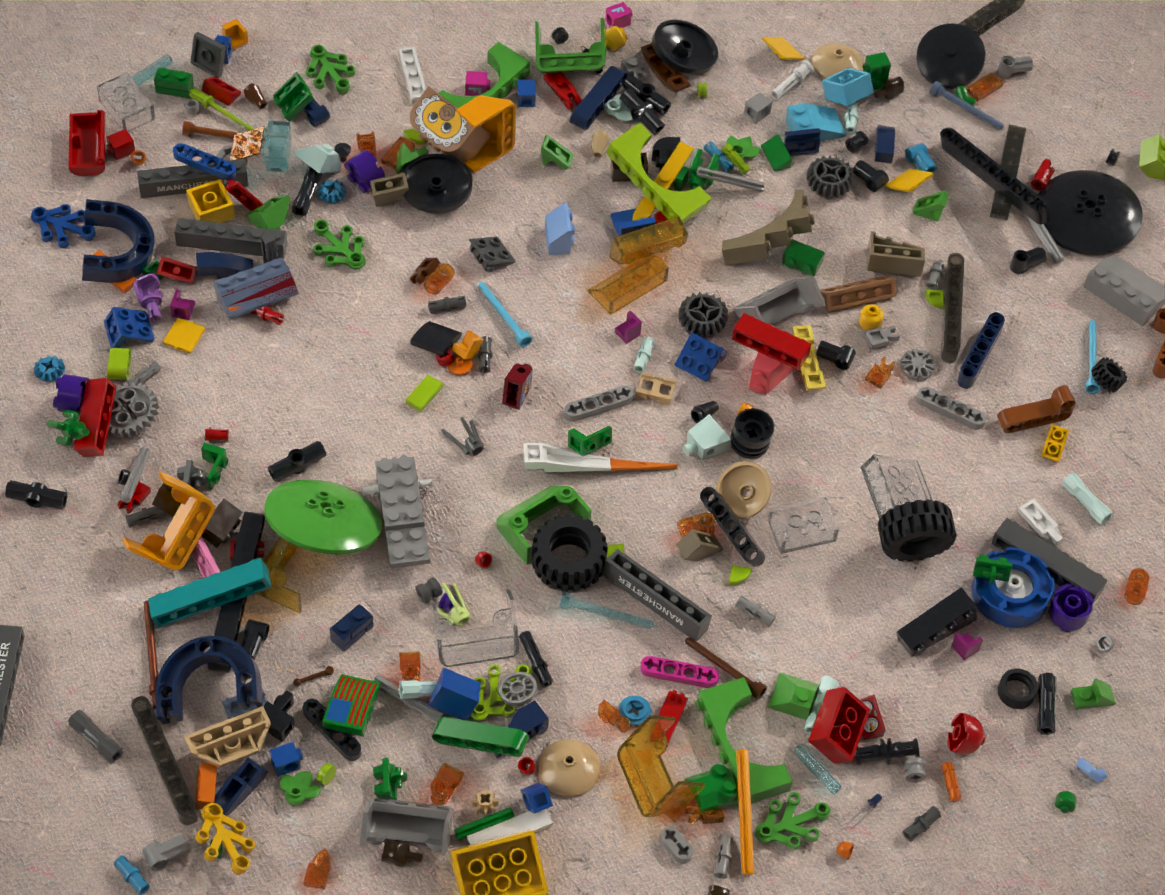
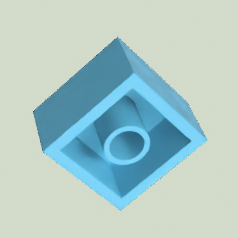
(847, 86)

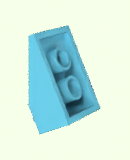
(811, 116)

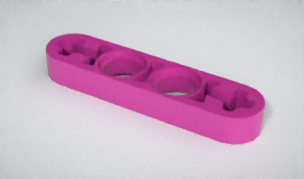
(678, 675)

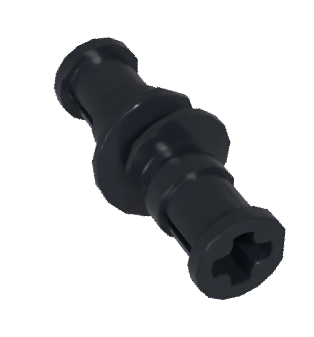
(887, 751)

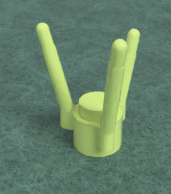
(459, 613)

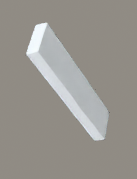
(412, 73)
(525, 821)

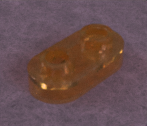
(438, 279)
(1138, 585)

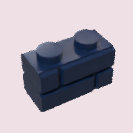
(351, 627)

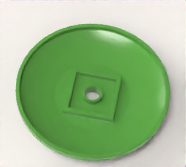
(323, 516)

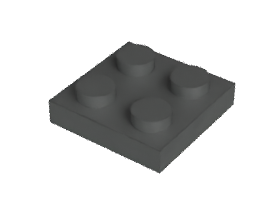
(208, 54)

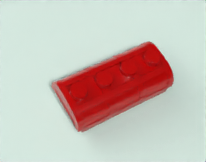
(87, 143)

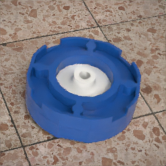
(1022, 598)

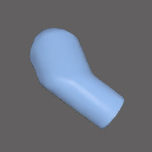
(1092, 772)

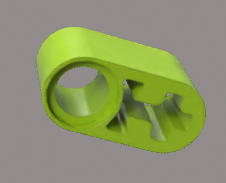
(119, 364)

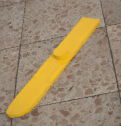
(665, 178)

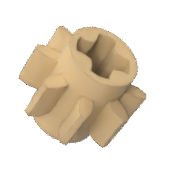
(485, 802)

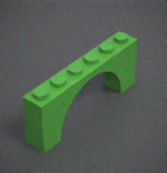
(510, 69)
(717, 707)

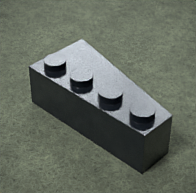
(938, 622)

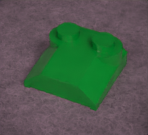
(719, 789)

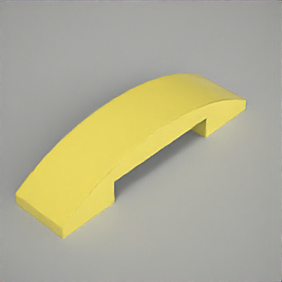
(810, 371)

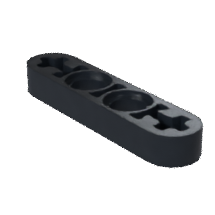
(340, 745)

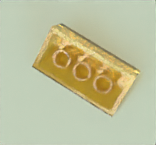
(648, 241)
(630, 283)

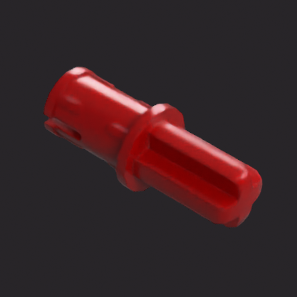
(267, 313)

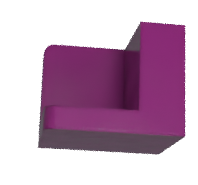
(181, 307)
(630, 328)
(966, 645)

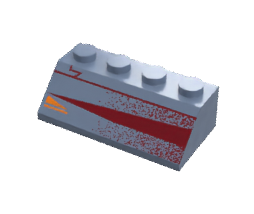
(255, 288)

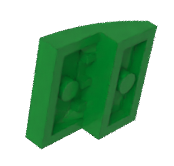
(293, 97)

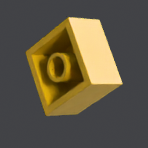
(211, 202)

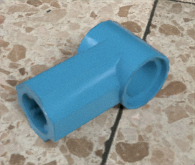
(919, 155)

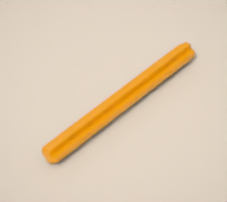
(745, 818)

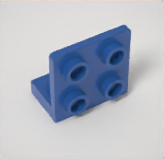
(624, 224)
(127, 324)
(699, 357)

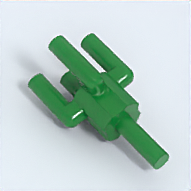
(696, 181)
(70, 428)

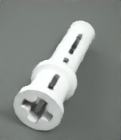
(797, 76)

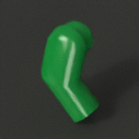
(961, 93)

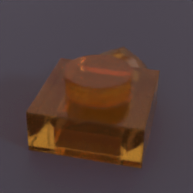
(318, 870)

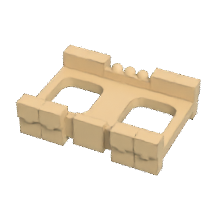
(654, 393)

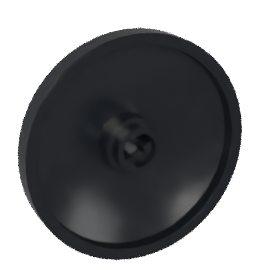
(685, 47)
(951, 55)
(437, 183)

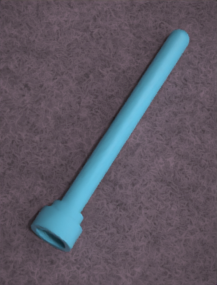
(523, 338)
(1091, 385)

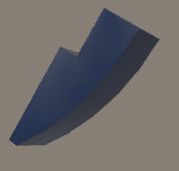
(884, 144)
(221, 264)
(239, 786)

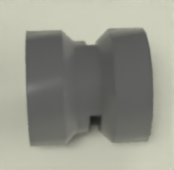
(429, 590)

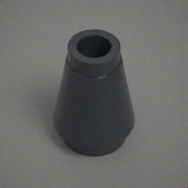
(701, 411)

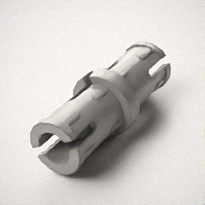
(755, 611)
(723, 856)

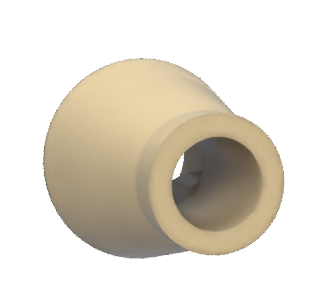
(599, 143)

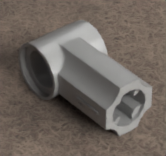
(1014, 65)
(160, 854)

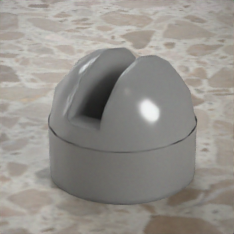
(192, 107)
(1102, 645)

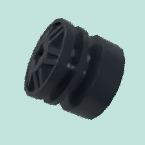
(752, 433)

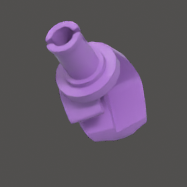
(149, 295)

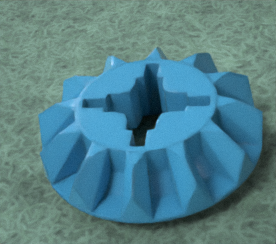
(334, 196)
(52, 373)
(638, 703)

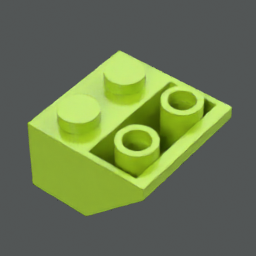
(1153, 157)

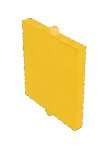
(184, 335)

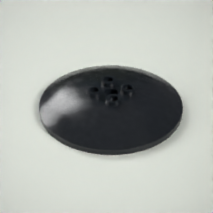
(1094, 230)

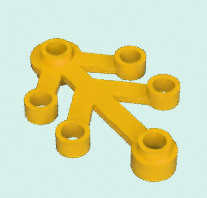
(214, 815)

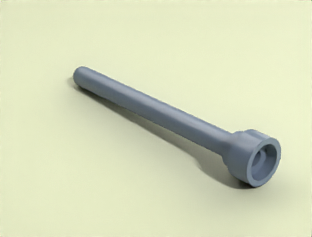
(938, 90)

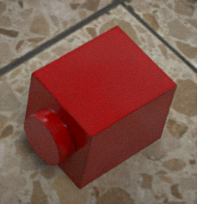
(120, 144)

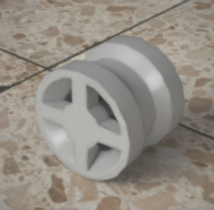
(915, 770)

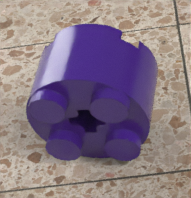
(363, 169)
(69, 393)
(1070, 607)

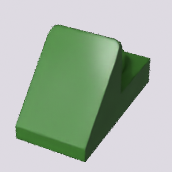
(556, 152)
(405, 156)
(931, 206)
(1093, 696)

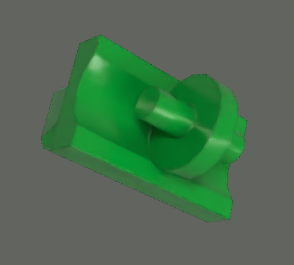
(992, 569)
(392, 779)

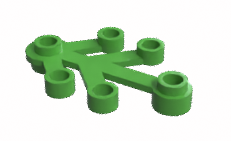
(319, 53)
(322, 229)
(790, 823)

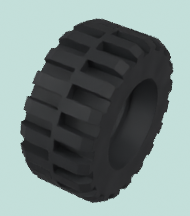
(917, 530)
(569, 574)

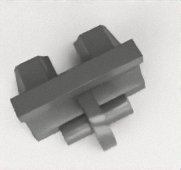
(191, 475)

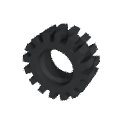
(1109, 374)

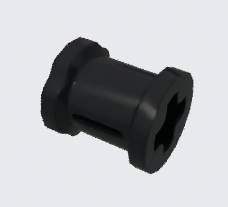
(855, 142)

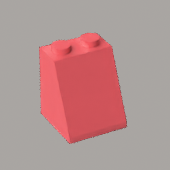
(767, 373)

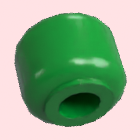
(1066, 801)

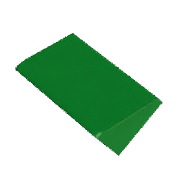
(777, 153)

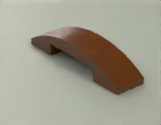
(663, 72)

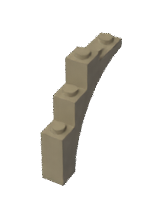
(778, 233)

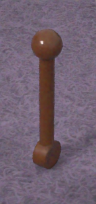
(329, 671)

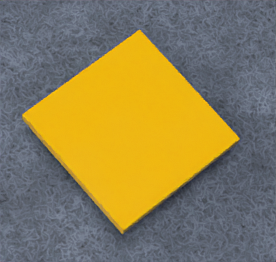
(782, 48)
(909, 180)

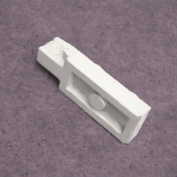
(1041, 522)

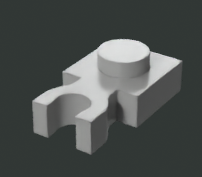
(634, 67)
(879, 337)

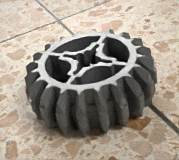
(829, 182)
(703, 314)

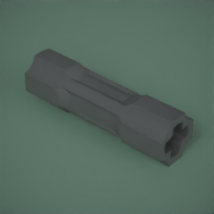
(106, 746)

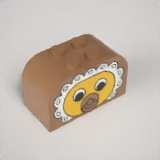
(444, 128)

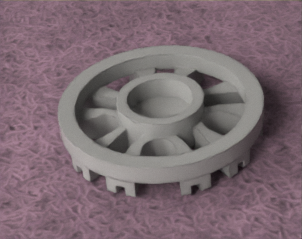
(917, 364)
(518, 689)

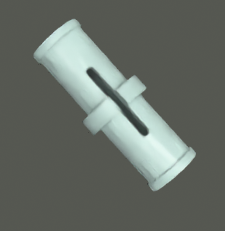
(851, 118)
(644, 355)

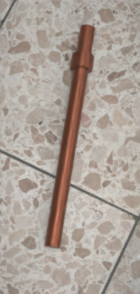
(151, 653)

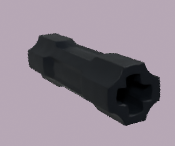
(303, 199)
(1046, 718)

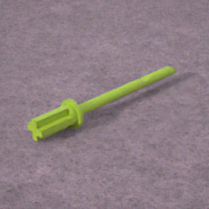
(207, 101)

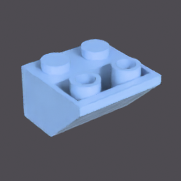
(559, 230)

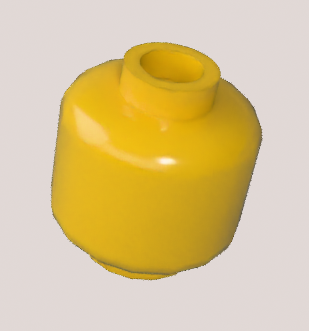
(615, 38)
(871, 317)

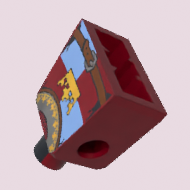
(520, 377)

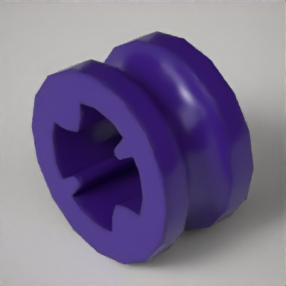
(446, 603)

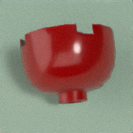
(966, 734)

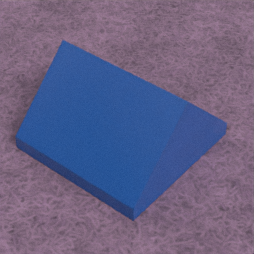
(455, 694)

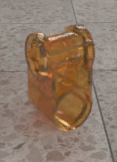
(366, 142)
(697, 523)
(410, 665)
(445, 783)

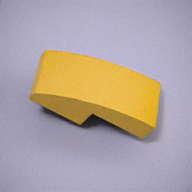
(1055, 443)

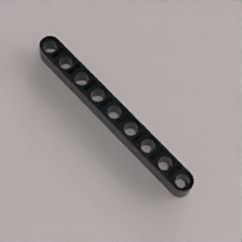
(995, 176)
(245, 551)

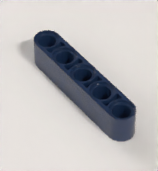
(598, 96)
(981, 350)

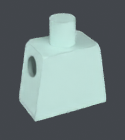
(707, 439)

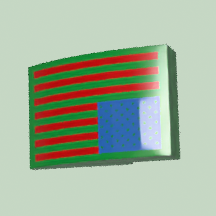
(351, 705)

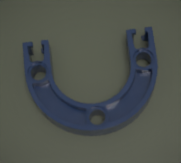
(135, 226)
(192, 656)

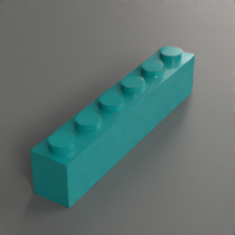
(209, 592)

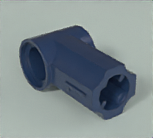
(315, 113)

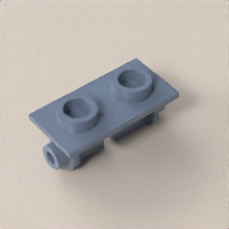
(233, 709)

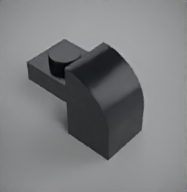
(663, 149)
(280, 720)

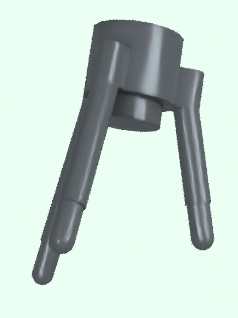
(473, 443)

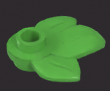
(743, 147)
(299, 787)

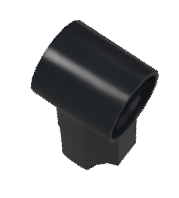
(873, 179)
(1026, 259)
(841, 356)
(254, 634)

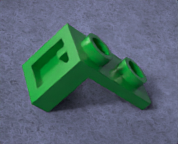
(586, 444)
(217, 456)

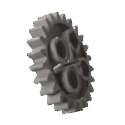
(140, 402)

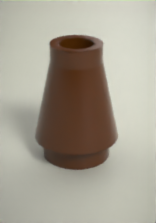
(254, 94)

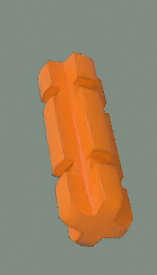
(951, 781)

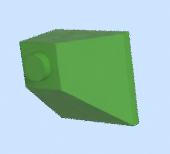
(271, 214)
(793, 696)

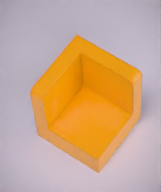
(237, 33)
(469, 346)

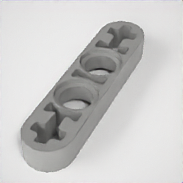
(597, 400)
(949, 411)

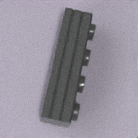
(269, 247)

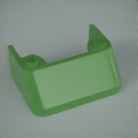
(550, 62)
(517, 518)

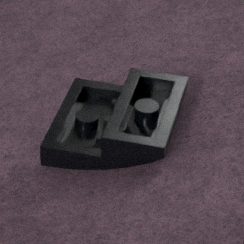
(435, 338)

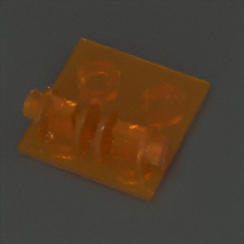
(247, 144)

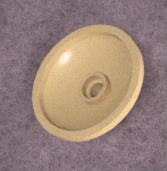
(835, 58)
(739, 480)
(568, 778)

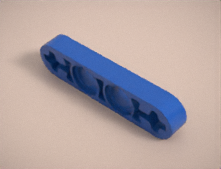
(181, 151)

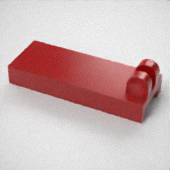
(673, 707)

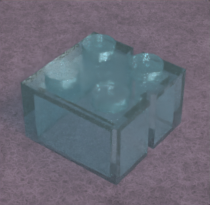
(277, 146)

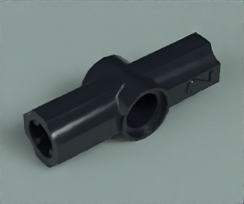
(647, 93)
(642, 111)
(304, 457)
(36, 494)

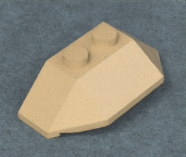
(230, 739)

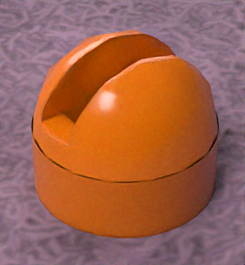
(138, 153)
(845, 849)

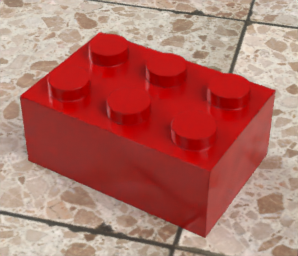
(839, 725)

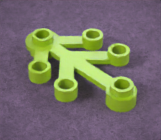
(494, 695)

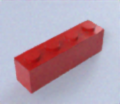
(771, 341)
(96, 416)

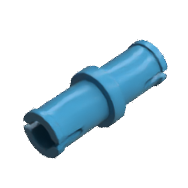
(723, 160)
(131, 875)

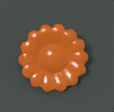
(460, 366)

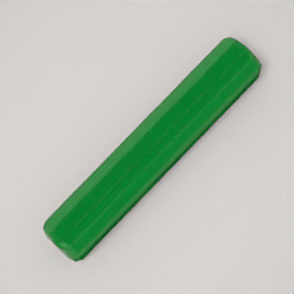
(483, 823)

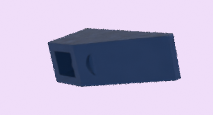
(530, 720)

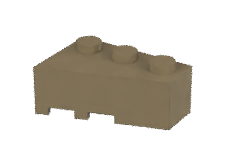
(894, 257)

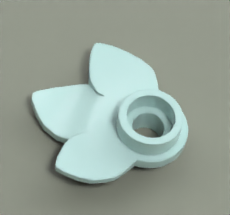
(618, 109)

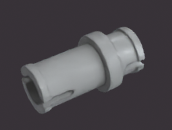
(936, 273)

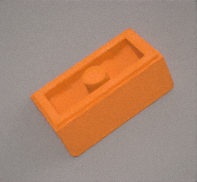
(205, 785)

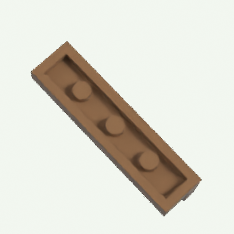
(859, 292)

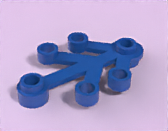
(41, 216)

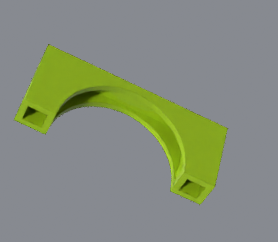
(627, 155)

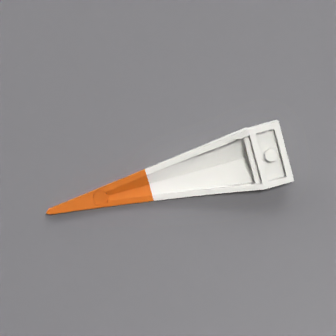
(562, 460)

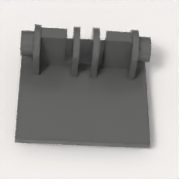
(490, 252)

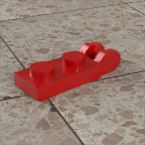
(563, 89)

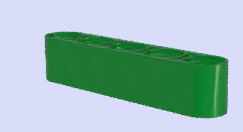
(480, 736)

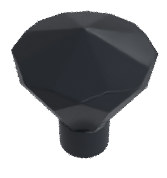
(343, 150)

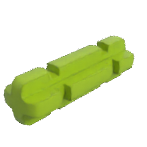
(736, 159)

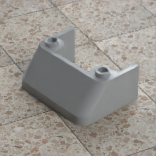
(783, 301)
(407, 822)

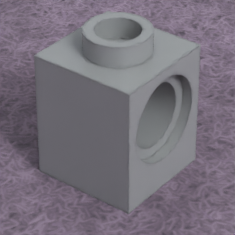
(758, 107)

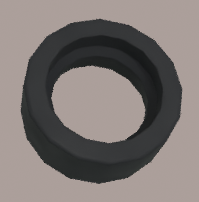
(1022, 676)

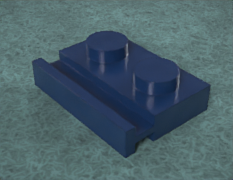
(802, 141)

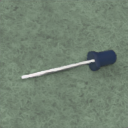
(872, 802)

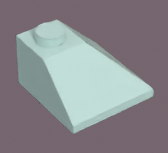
(320, 158)

